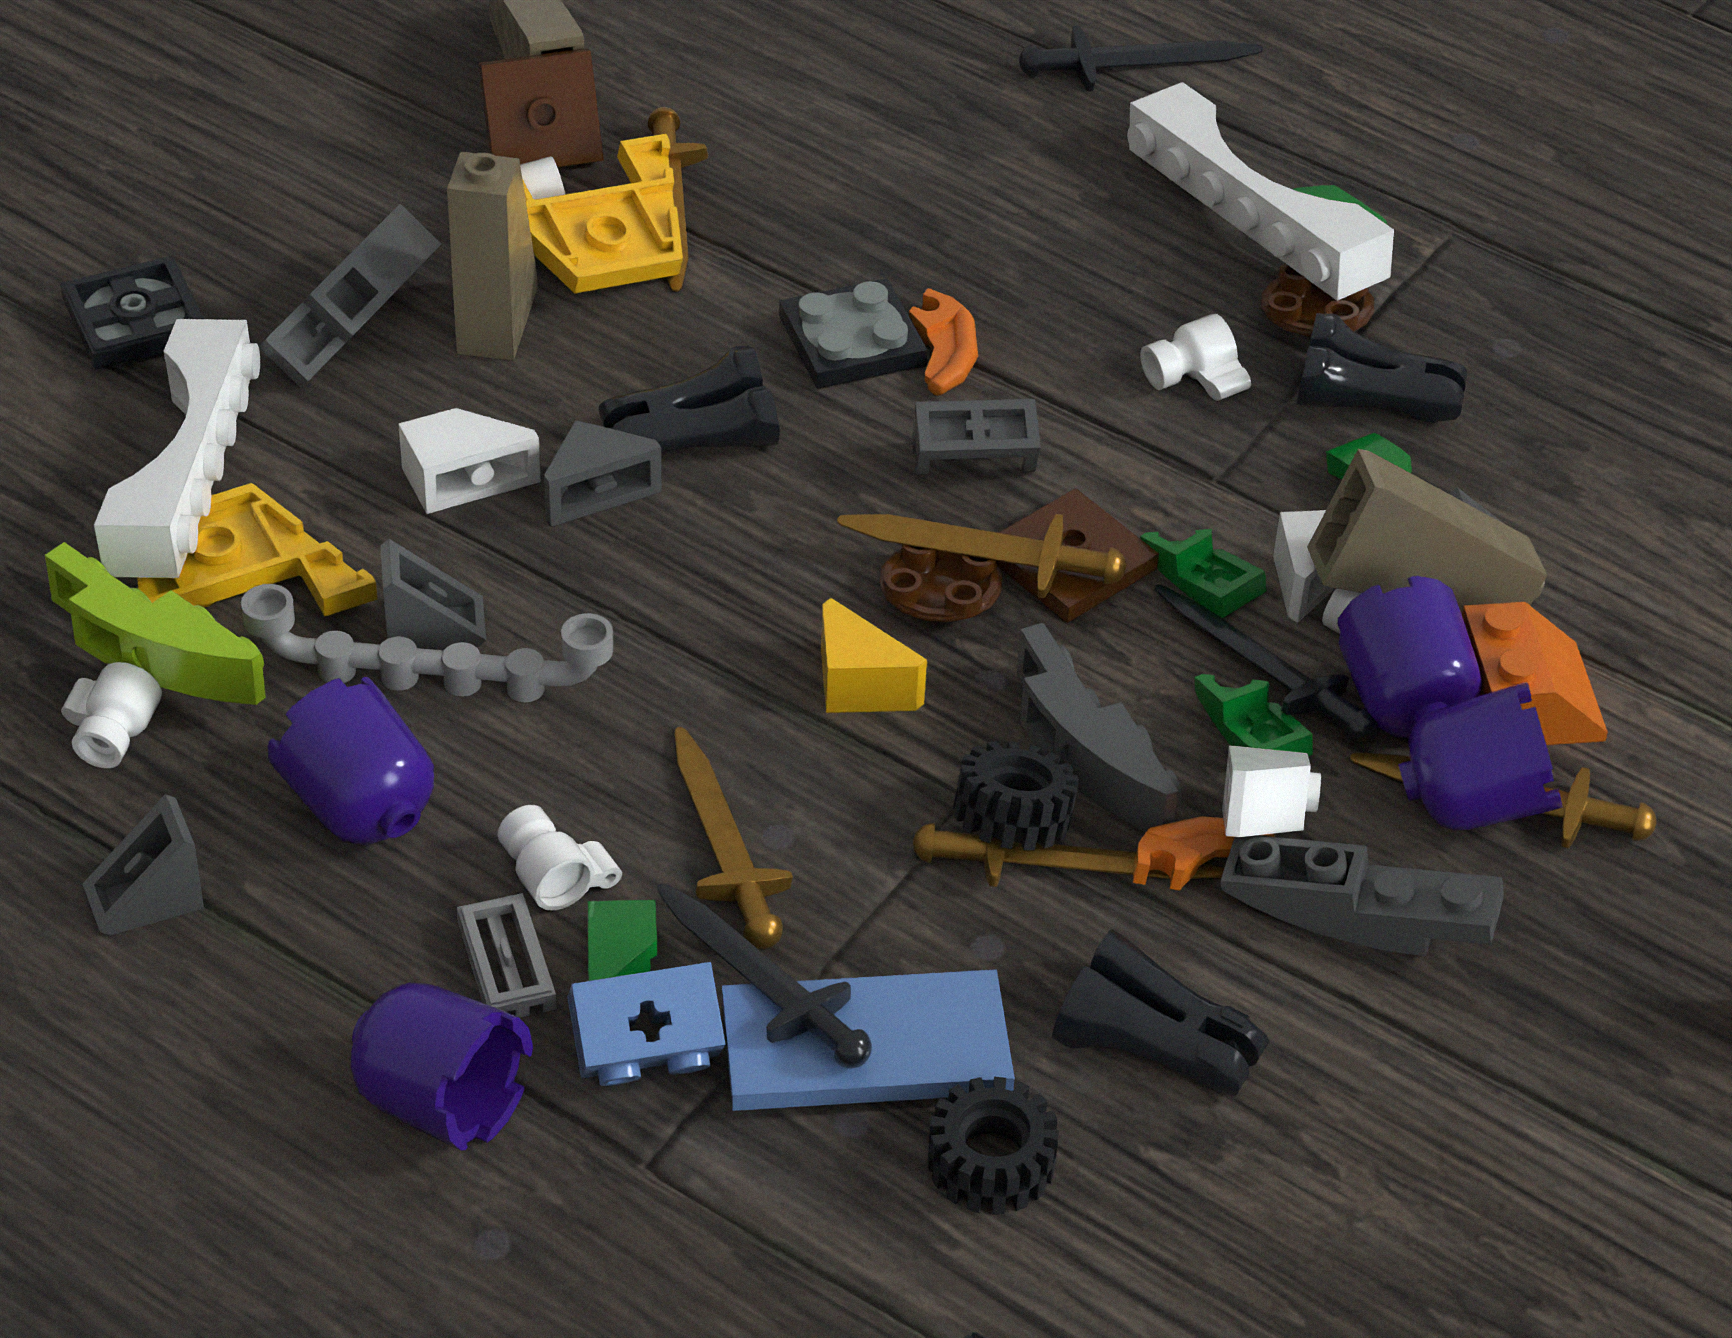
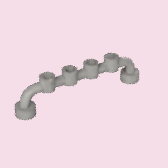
(584, 641)

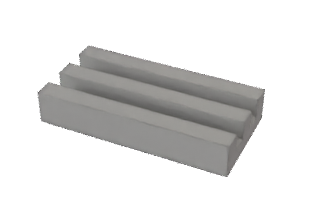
(516, 997)

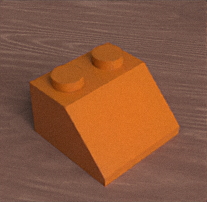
(1523, 646)

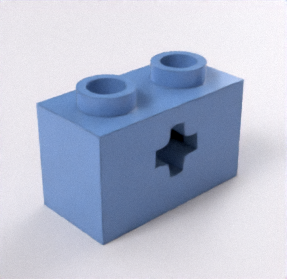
(677, 997)

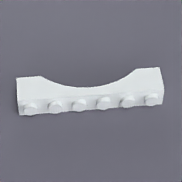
(1320, 238)
(155, 514)

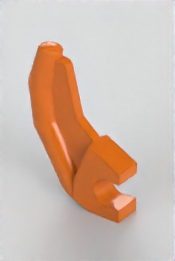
(950, 335)
(1181, 848)

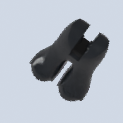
(1358, 372)
(705, 410)
(1146, 1011)

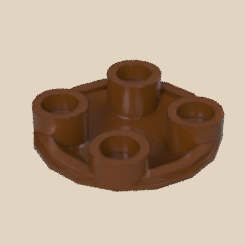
(1294, 301)
(939, 584)

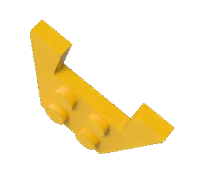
(613, 231)
(255, 543)

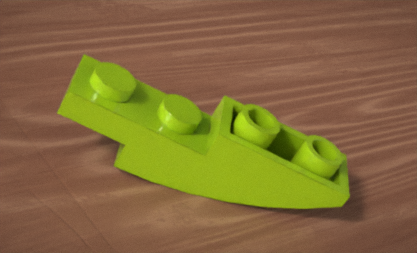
(165, 638)

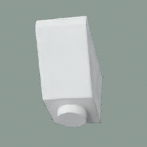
(466, 457)
(1267, 791)

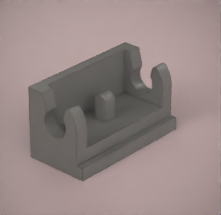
(975, 431)

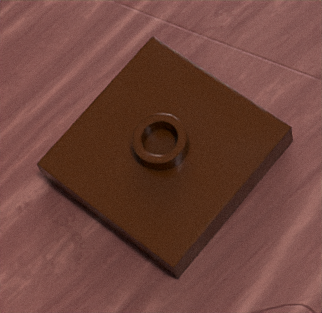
(542, 107)
(1085, 528)

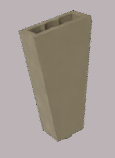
(534, 27)
(490, 255)
(1399, 527)

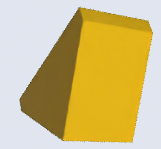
(867, 666)

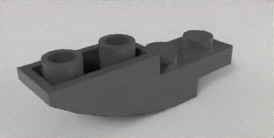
(349, 296)
(1101, 744)
(1345, 898)

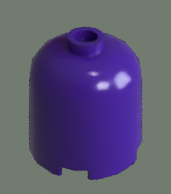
(1408, 652)
(1480, 761)
(354, 762)
(440, 1062)

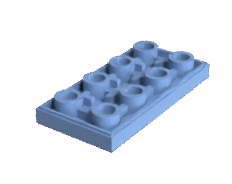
(922, 1032)

